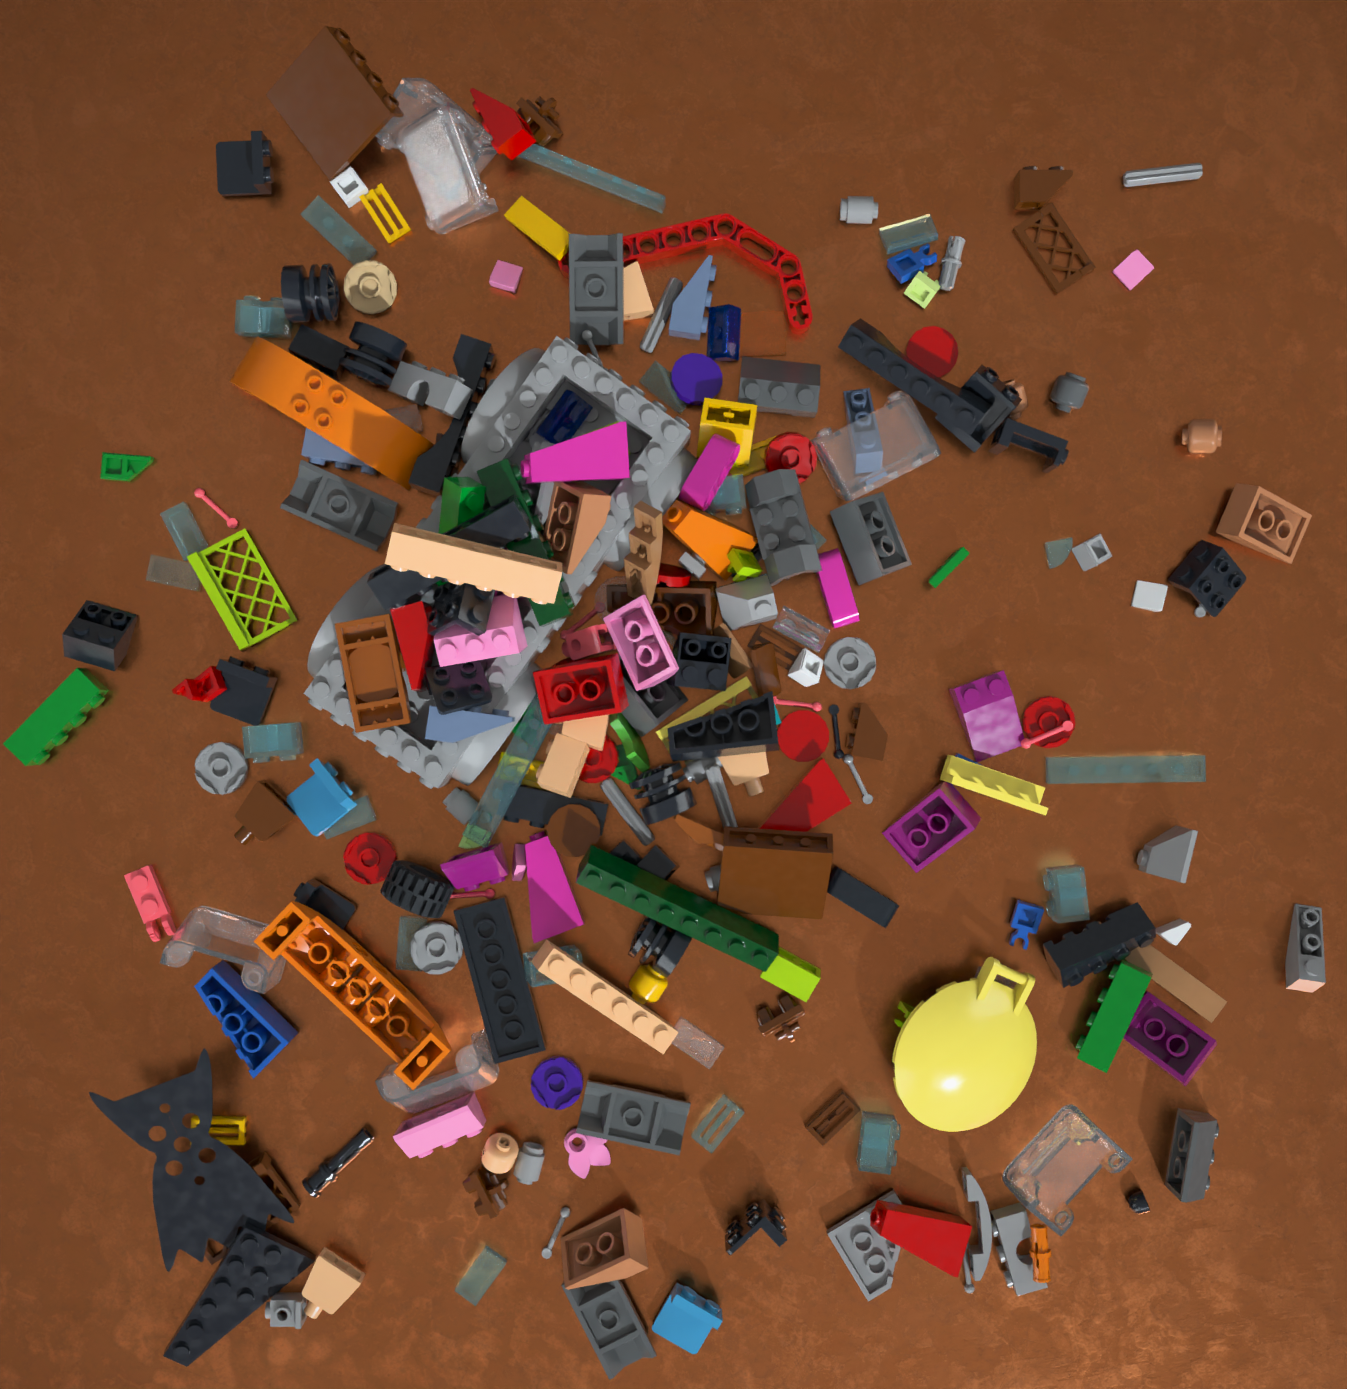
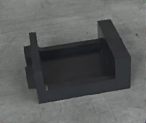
(992, 390)
(1031, 439)

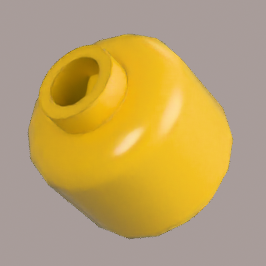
(647, 984)

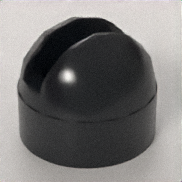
(1138, 1203)

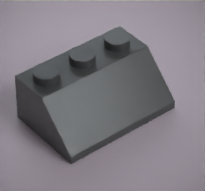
(780, 386)
(870, 538)
(650, 705)
(1191, 1154)

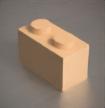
(562, 765)

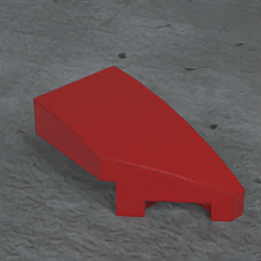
(203, 687)

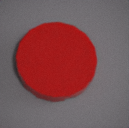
(933, 350)
(791, 451)
(673, 575)
(1044, 715)
(803, 735)
(600, 764)
(369, 857)

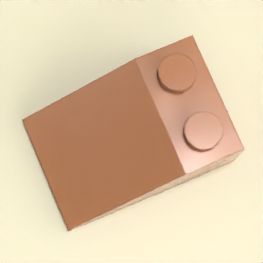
(574, 521)
(1263, 522)
(604, 1250)

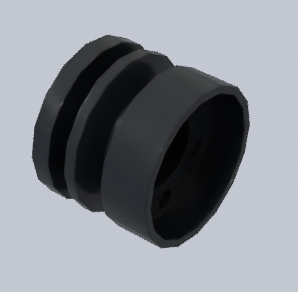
(305, 293)
(372, 355)
(662, 793)
(661, 942)

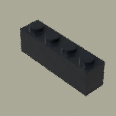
(539, 805)

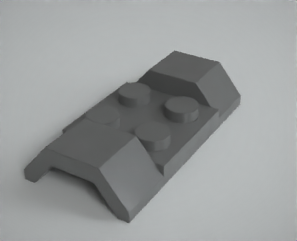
(596, 288)
(341, 506)
(782, 525)
(633, 1117)
(611, 1324)

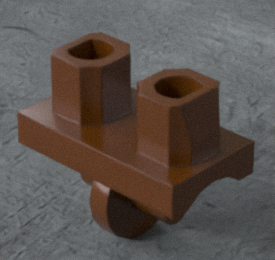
(546, 128)
(770, 1024)
(489, 1190)

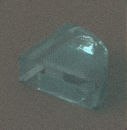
(1058, 551)

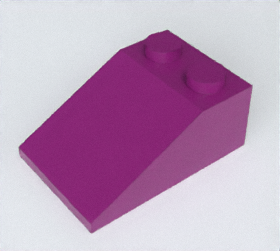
(988, 715)
(932, 826)
(477, 866)
(1168, 1039)

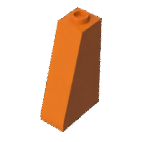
(707, 536)

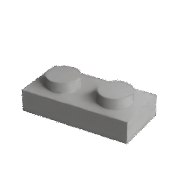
(693, 564)

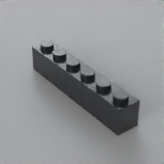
(491, 527)

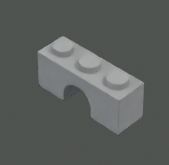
(444, 393)
(1011, 1227)

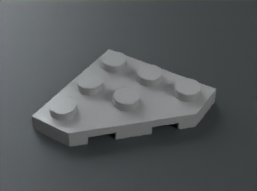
(864, 1251)

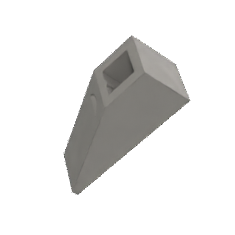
(1305, 950)

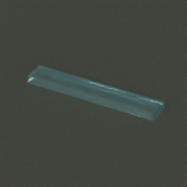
(595, 177)
(1125, 769)
(508, 776)

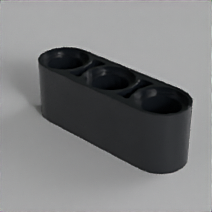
(861, 897)

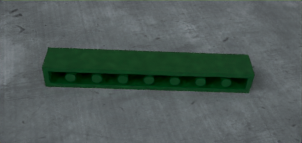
(677, 908)

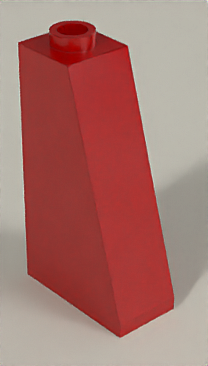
(809, 801)
(923, 1232)

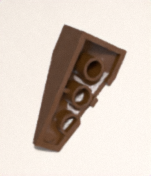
(676, 608)

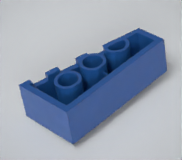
(245, 1017)

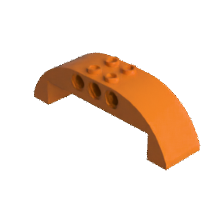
(330, 410)
(358, 988)

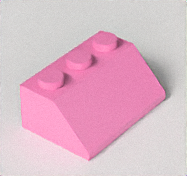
(502, 636)
(641, 644)
(440, 1126)

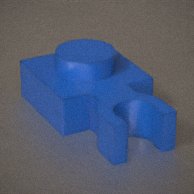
(908, 264)
(1025, 919)

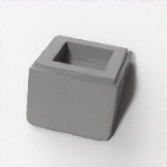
(1091, 552)

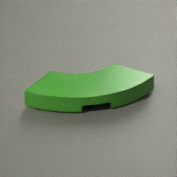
(631, 741)

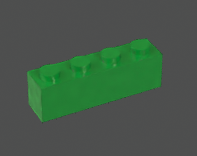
(460, 501)
(56, 717)
(1114, 1015)

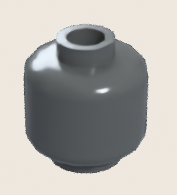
(1069, 392)

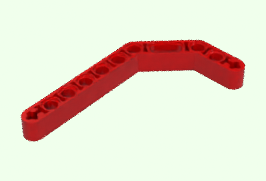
(731, 241)

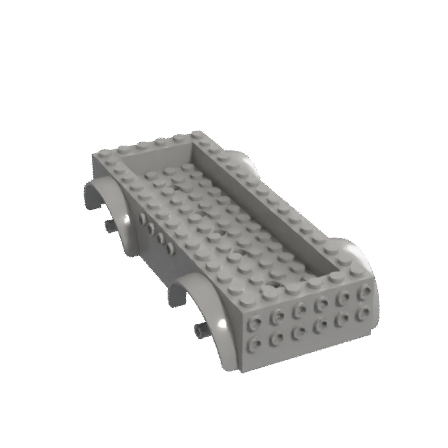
(502, 429)

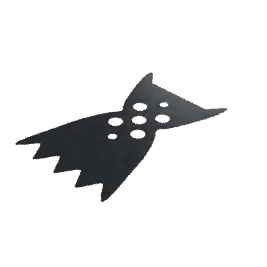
(183, 1210)

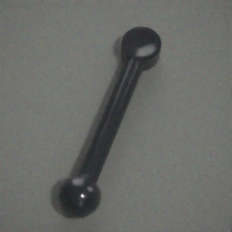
(833, 710)

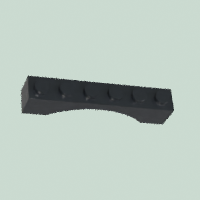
(880, 355)
(471, 362)

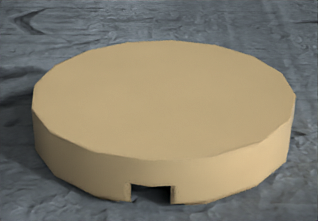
(370, 287)

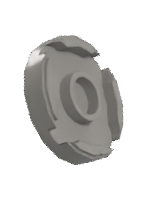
(849, 663)
(221, 768)
(436, 947)

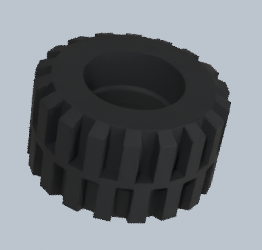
(417, 889)

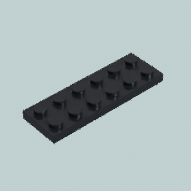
(500, 980)

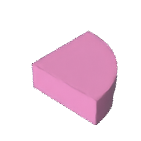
(518, 862)

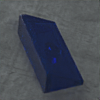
(724, 333)
(564, 418)

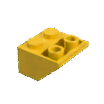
(730, 420)

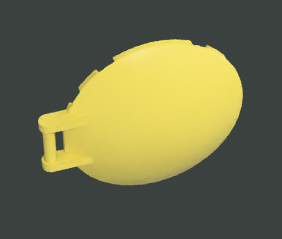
(967, 1050)

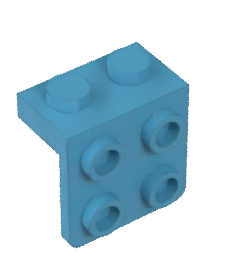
(321, 799)
(687, 1318)

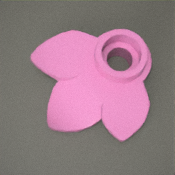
(589, 1152)

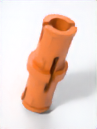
(1040, 1253)

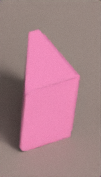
(1133, 269)
(505, 276)

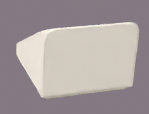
(349, 186)
(1149, 596)
(806, 668)
(1173, 931)

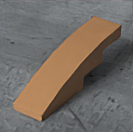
(645, 556)
(1178, 982)

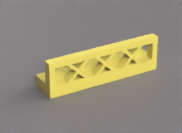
(709, 705)
(993, 784)

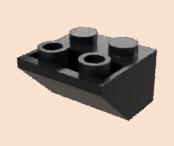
(99, 635)
(701, 661)

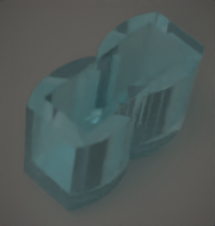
(262, 318)

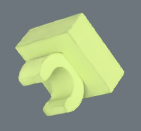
(922, 289)

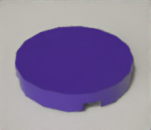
(695, 378)
(557, 1082)

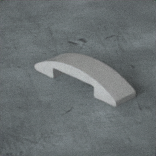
(979, 1253)

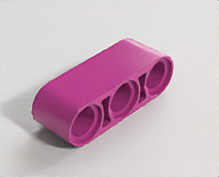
(709, 472)
(836, 589)

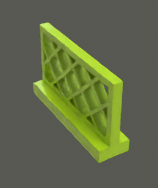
(221, 600)

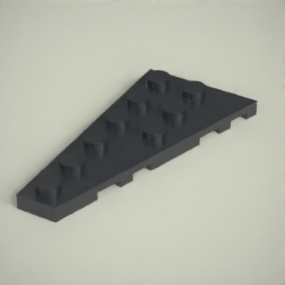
(243, 1281)

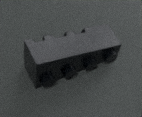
(727, 732)
(1099, 944)

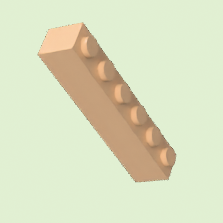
(473, 564)
(604, 996)

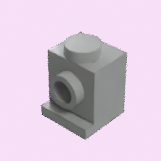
(290, 1302)

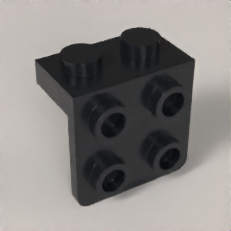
(245, 166)
(1209, 576)
(460, 606)
(458, 686)
(246, 691)
(325, 902)
(756, 1217)

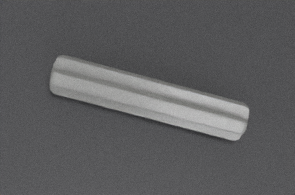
(1162, 174)
(661, 315)
(720, 795)
(627, 811)

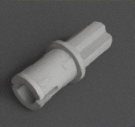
(951, 262)

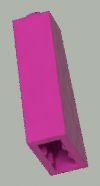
(583, 458)
(550, 890)

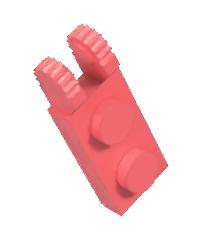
(150, 901)

